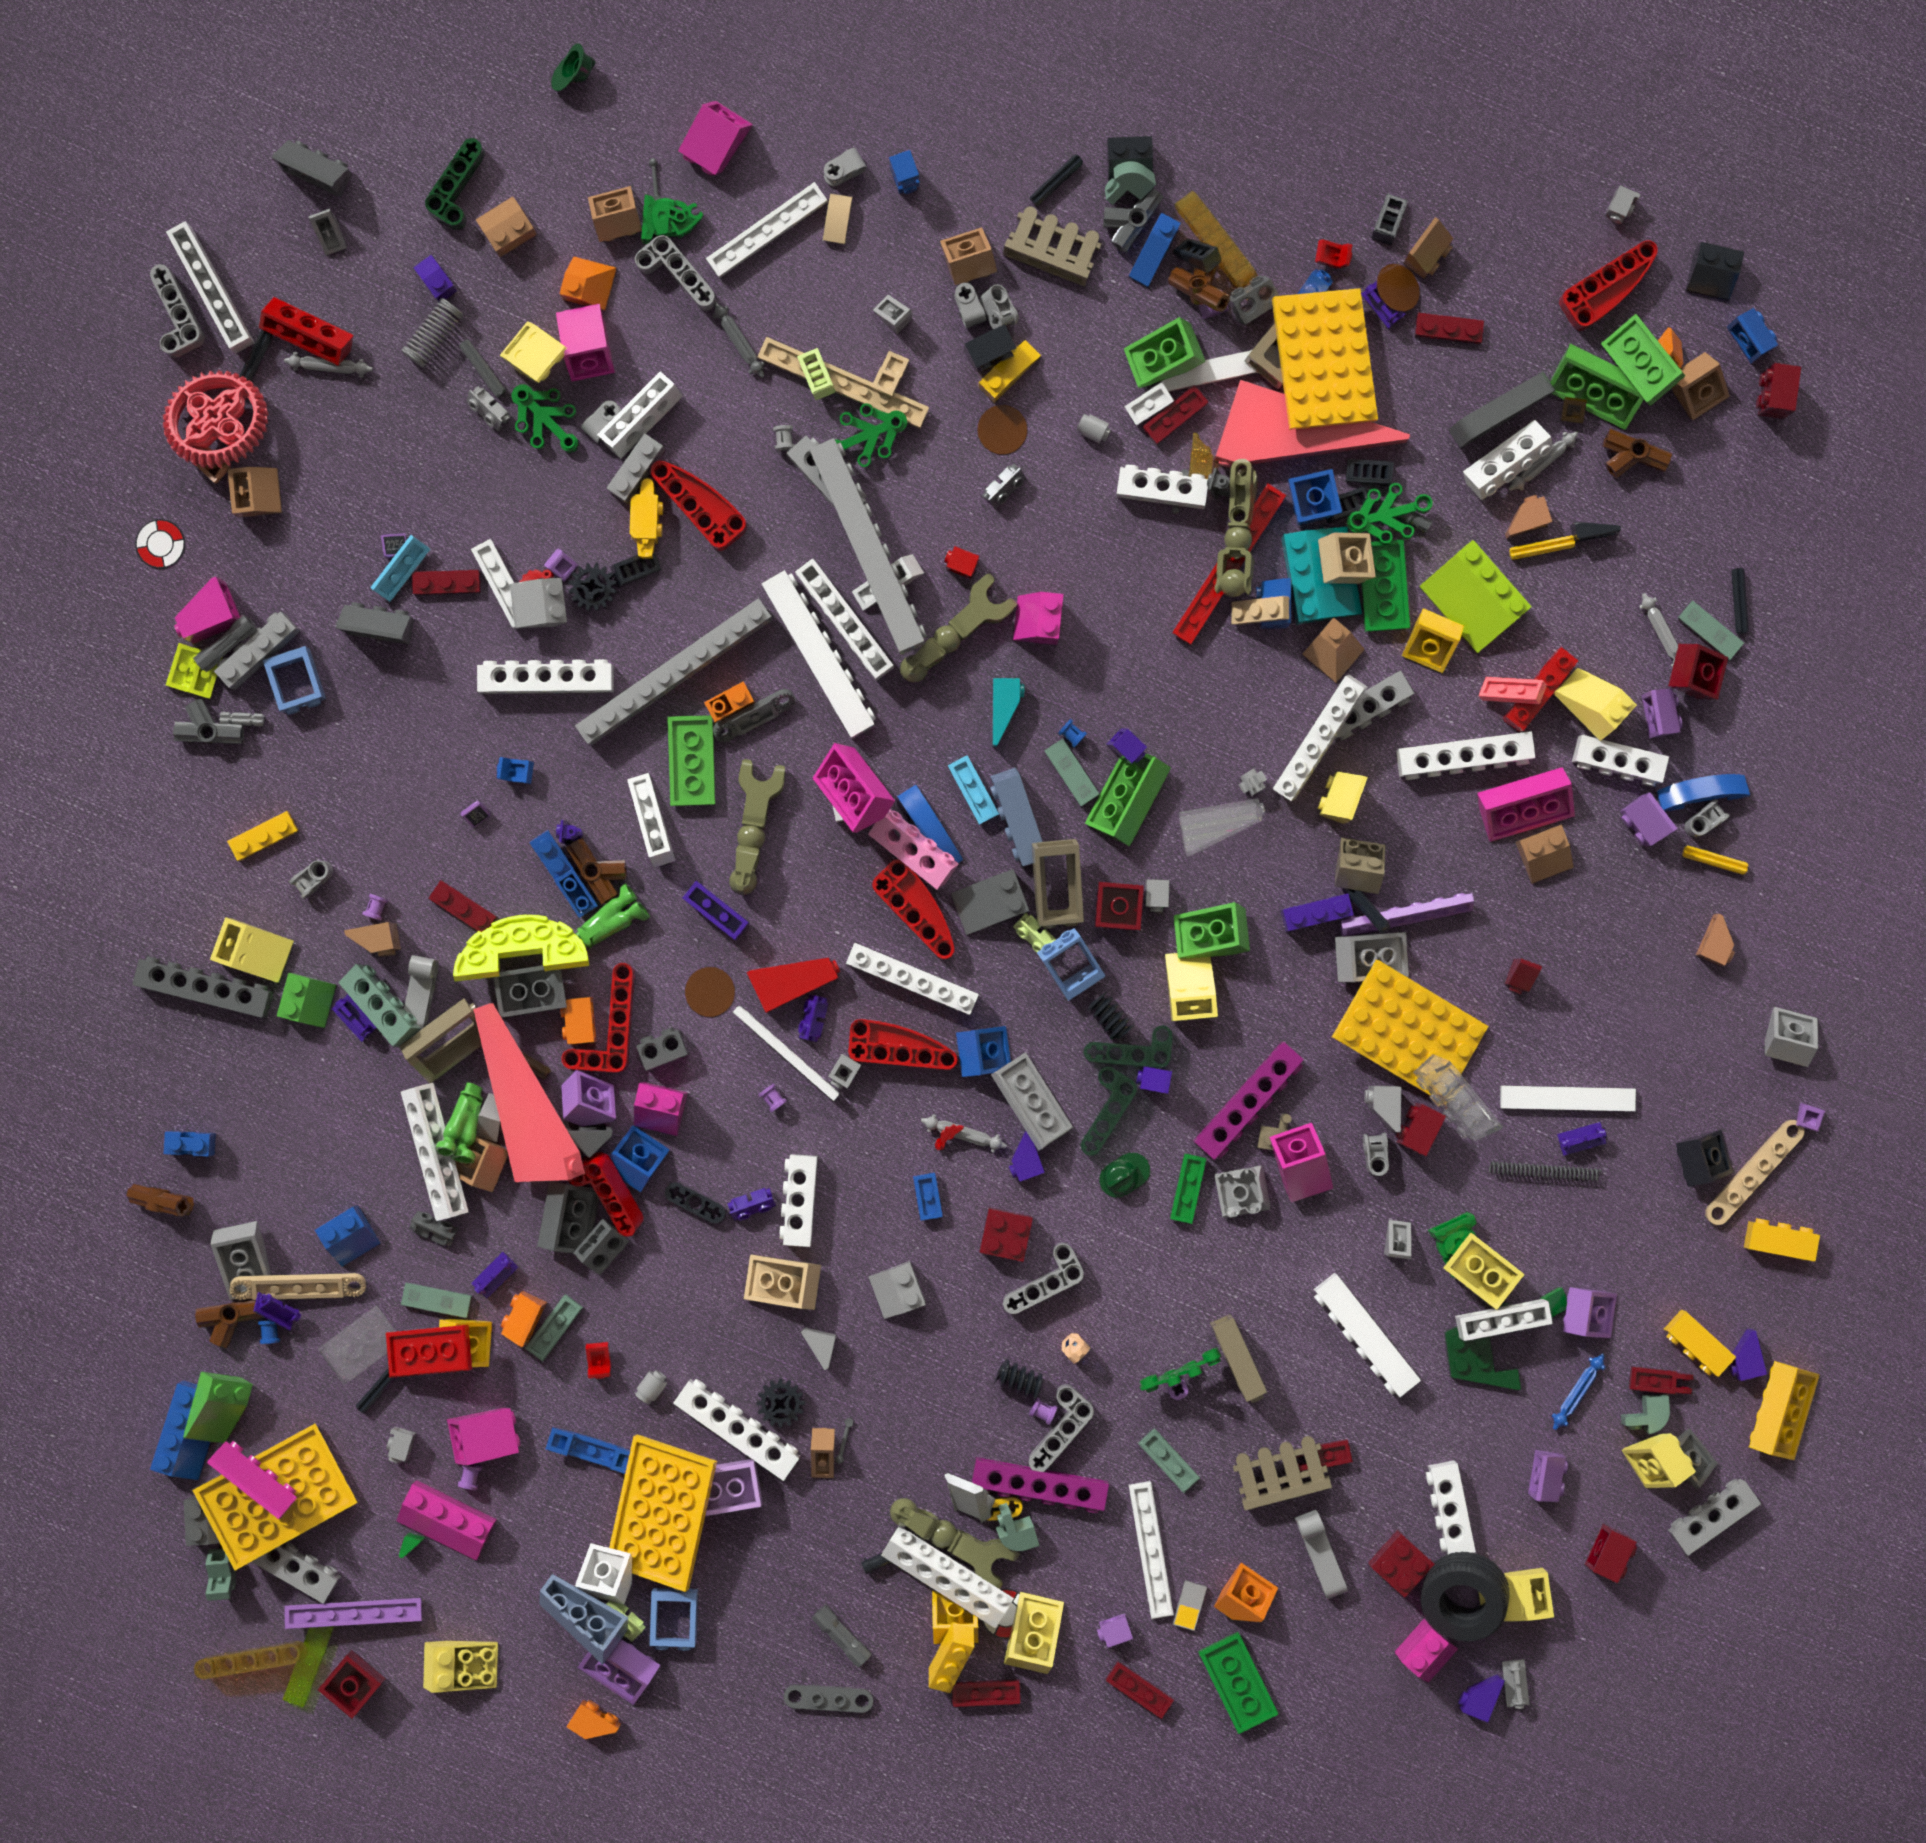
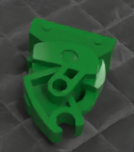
(664, 219)
(1452, 1234)

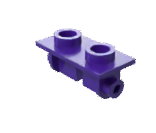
(1387, 315)
(568, 832)
(813, 1008)
(354, 1017)
(1582, 1138)
(761, 1202)
(494, 1275)
(276, 1312)

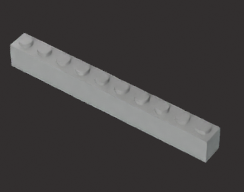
(867, 546)
(674, 672)

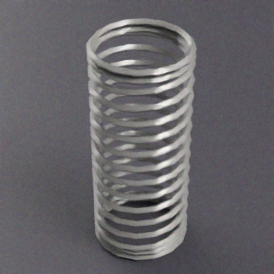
(409, 351)

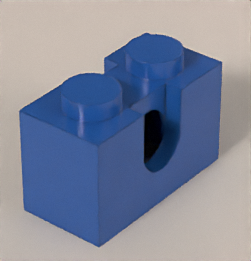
(904, 172)
(189, 1143)

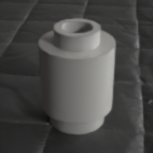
(1094, 428)
(651, 1386)

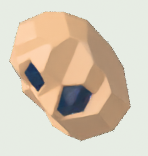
(1074, 1347)

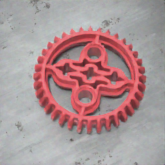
(215, 419)

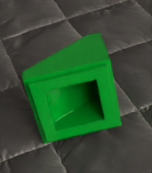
(1557, 1301)
(410, 1541)

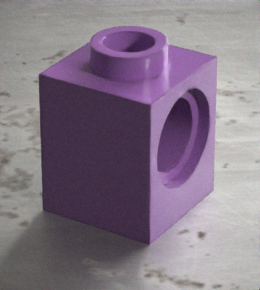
(1114, 1630)

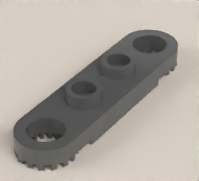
(754, 715)
(828, 1698)

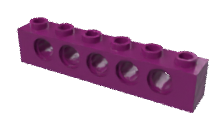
(1293, 1065)
(1097, 1488)

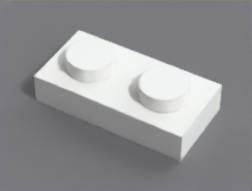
(1149, 404)

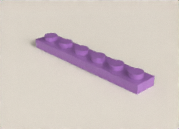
(1412, 914)
(353, 1613)

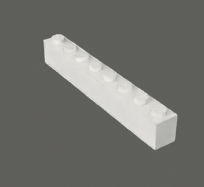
(818, 654)

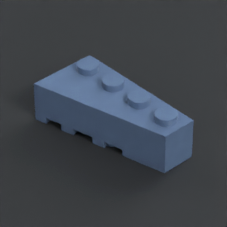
(1018, 814)
(584, 1617)

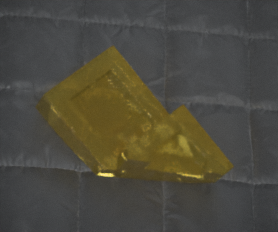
(1200, 458)

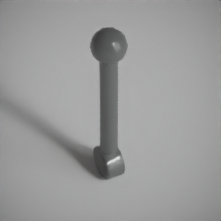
(653, 163)
(1175, 509)
(848, 1423)

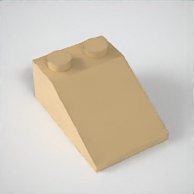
(782, 1282)

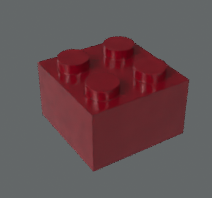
(1778, 391)
(1698, 671)
(1119, 906)
(1420, 1128)
(1006, 1234)
(1611, 1553)
(1401, 1563)
(351, 1684)

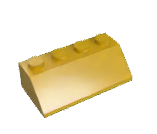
(1783, 1410)

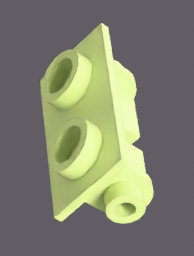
(1027, 929)
(635, 1625)

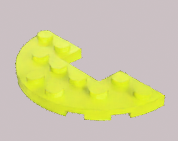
(520, 937)

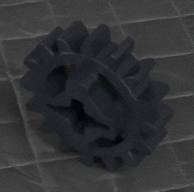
(590, 600)
(787, 1410)

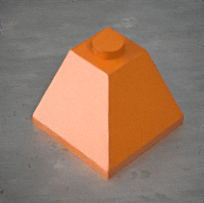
(587, 283)
(1246, 1595)

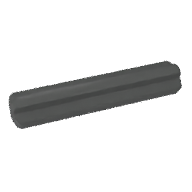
(482, 368)

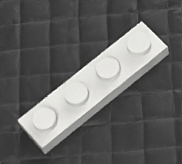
(496, 575)

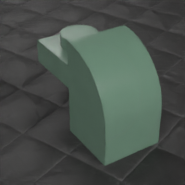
(1130, 177)
(1654, 1415)
(1017, 1534)
(221, 1575)

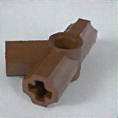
(1199, 288)
(1625, 457)
(606, 870)
(160, 1200)
(225, 1326)

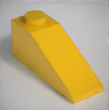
(1009, 371)

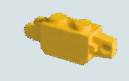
(645, 519)

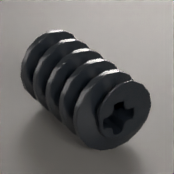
(1110, 1016)
(1019, 1379)

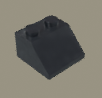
(1127, 149)
(1714, 270)
(990, 348)
(1704, 1158)

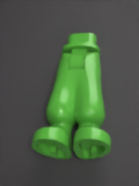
(611, 918)
(462, 1126)

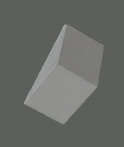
(328, 231)
(893, 313)
(489, 1121)
(1398, 1239)
(821, 1345)

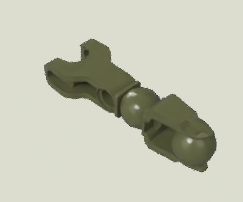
(1238, 536)
(948, 637)
(751, 834)
(944, 1535)

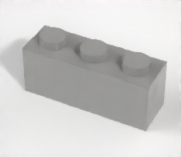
(635, 468)

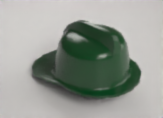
(573, 68)
(1124, 1174)

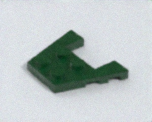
(1474, 1361)

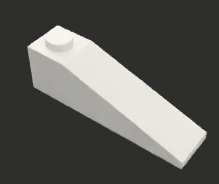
(651, 820)

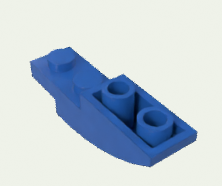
(563, 873)

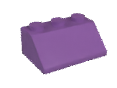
(624, 1671)

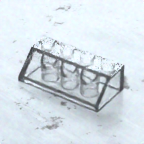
(1456, 1098)

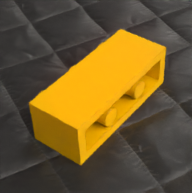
(1782, 1240)
(1698, 1344)
(951, 1657)

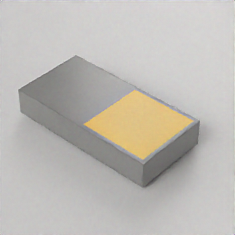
(1189, 1605)

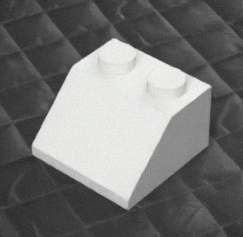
(606, 1574)

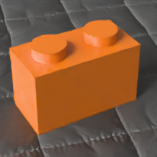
(579, 1021)

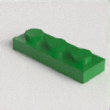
(1188, 1188)

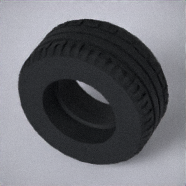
(1462, 1622)

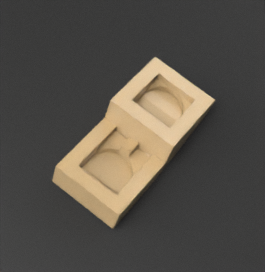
(837, 218)
(890, 374)

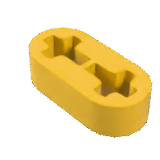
(1001, 1500)

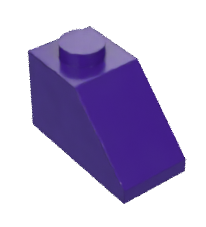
(435, 278)
(1127, 746)
(1154, 1079)
(1026, 1160)
(1749, 1358)
(1481, 1697)

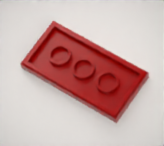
(429, 1351)

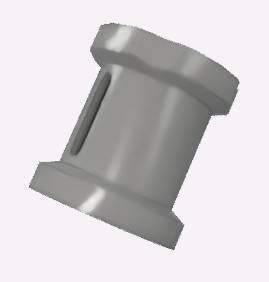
(783, 437)

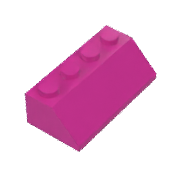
(852, 788)
(1526, 804)
(252, 1480)
(445, 1519)

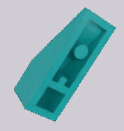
(1005, 702)

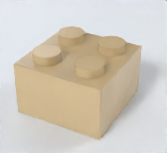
(1346, 558)

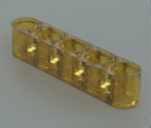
(1211, 232)
(240, 1663)

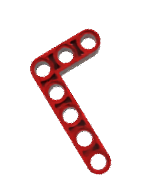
(614, 1028)

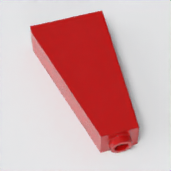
(789, 981)

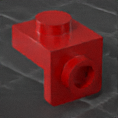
(1333, 254)
(598, 1360)

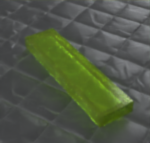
(307, 1668)

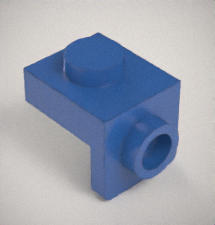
(1317, 282)
(515, 770)

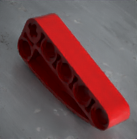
(1606, 293)
(708, 501)
(916, 899)
(893, 1039)

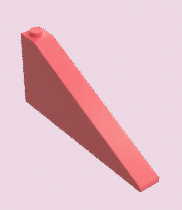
(1261, 432)
(531, 1127)

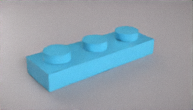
(400, 568)
(973, 790)

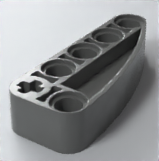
(1501, 410)

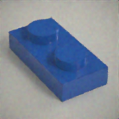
(927, 1196)

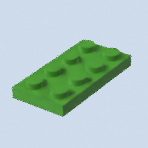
(1643, 359)
(691, 760)

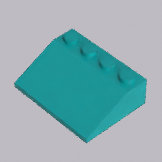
(1310, 595)

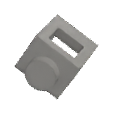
(1622, 204)
(847, 1063)
(400, 1445)

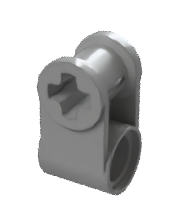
(847, 165)
(998, 306)
(969, 309)
(600, 420)
(1708, 816)
(309, 881)
(1375, 1152)

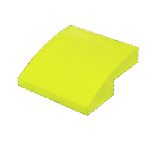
(188, 676)

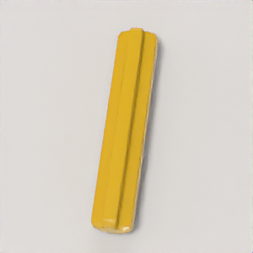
(1542, 547)
(1715, 859)

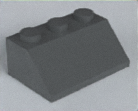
(313, 167)
(376, 623)
(567, 1216)

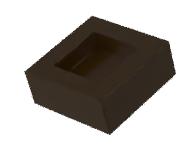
(1573, 410)

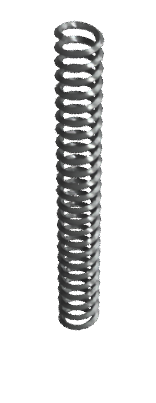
(1543, 1169)

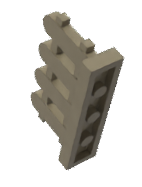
(1056, 263)
(1272, 1482)

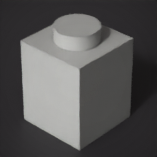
(1157, 895)

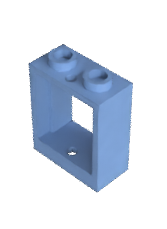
(286, 659)
(1080, 980)
(673, 1594)

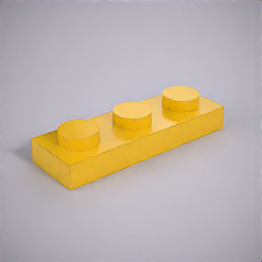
(262, 836)

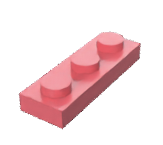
(1512, 690)

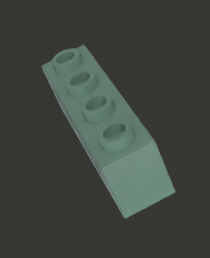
(355, 985)

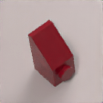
(1522, 975)

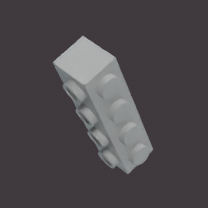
(261, 646)

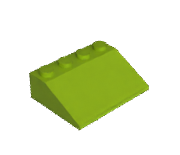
(1475, 595)

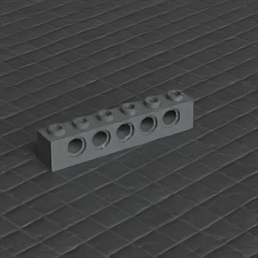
(146, 978)

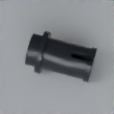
(874, 1563)

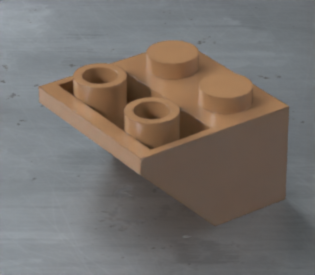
(254, 491)

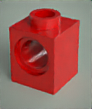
(961, 562)

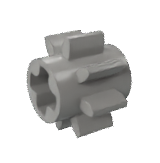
(1252, 782)

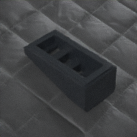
(1383, 232)
(1200, 255)
(1368, 480)
(1362, 493)
(1587, 531)
(615, 569)

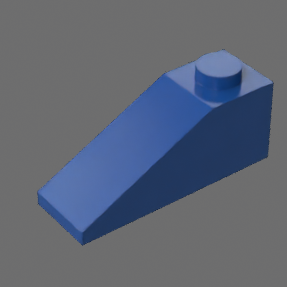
(1154, 249)

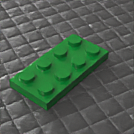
(1386, 594)
(1238, 1682)

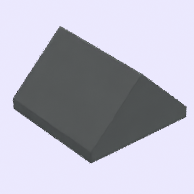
(589, 1137)
(1702, 1460)

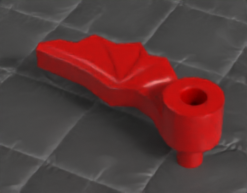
(536, 574)
(947, 1134)

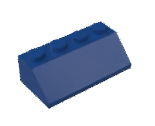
(174, 1453)

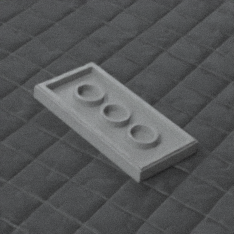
(1032, 1101)

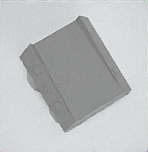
(1242, 1191)
(969, 1497)

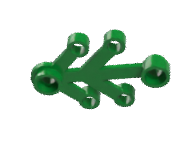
(542, 415)
(872, 431)
(1386, 515)
(1172, 1377)

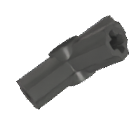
(1121, 219)
(202, 720)

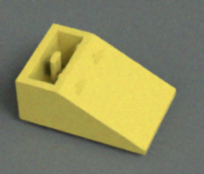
(533, 352)
(251, 950)
(1190, 988)
(1528, 1595)
(460, 1665)

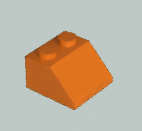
(523, 1318)

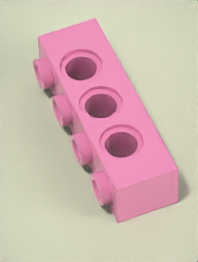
(901, 847)

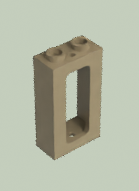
(1260, 364)
(1074, 913)
(449, 1053)
(1238, 1358)

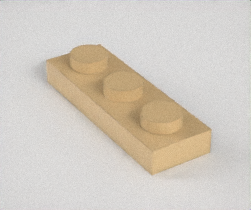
(1260, 610)

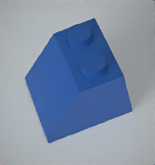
(1752, 335)
(1314, 497)
(1275, 588)
(983, 1050)
(638, 1157)
(347, 1236)

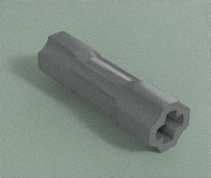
(212, 654)
(841, 1636)

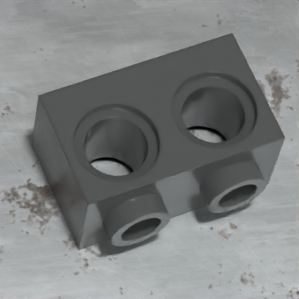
(1256, 305)
(664, 1054)
(601, 1247)

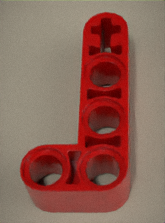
(611, 1191)

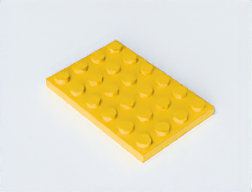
(1324, 359)
(1405, 1024)
(663, 1511)
(248, 1528)

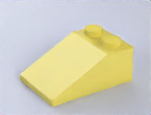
(1595, 702)
(1342, 796)
(1483, 1271)
(1659, 1461)
(1034, 1633)

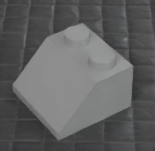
(538, 603)
(1791, 1037)
(1385, 1104)
(897, 1290)

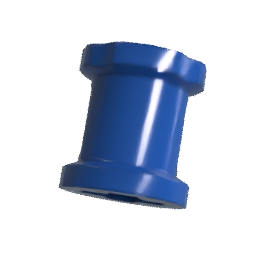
(1072, 733)
(268, 1332)

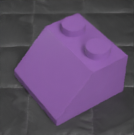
(1661, 713)
(1647, 820)
(587, 1100)
(1589, 1312)
(1547, 1476)

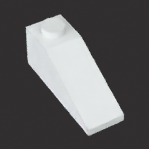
(908, 571)

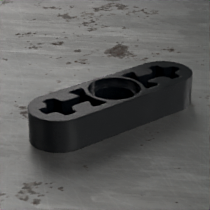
(713, 1204)

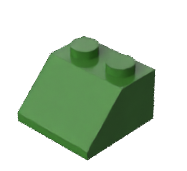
(306, 1000)

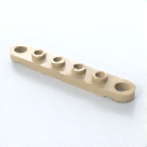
(1754, 1172)
(298, 1286)

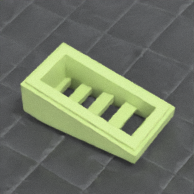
(821, 387)

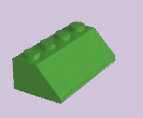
(1600, 383)
(1127, 798)

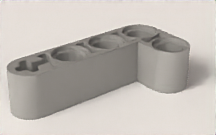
(680, 275)
(174, 308)
(421, 988)
(1041, 1283)
(1057, 1432)
(1321, 1554)

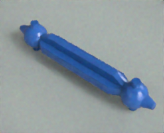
(1578, 1391)

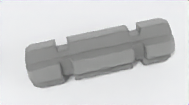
(245, 719)

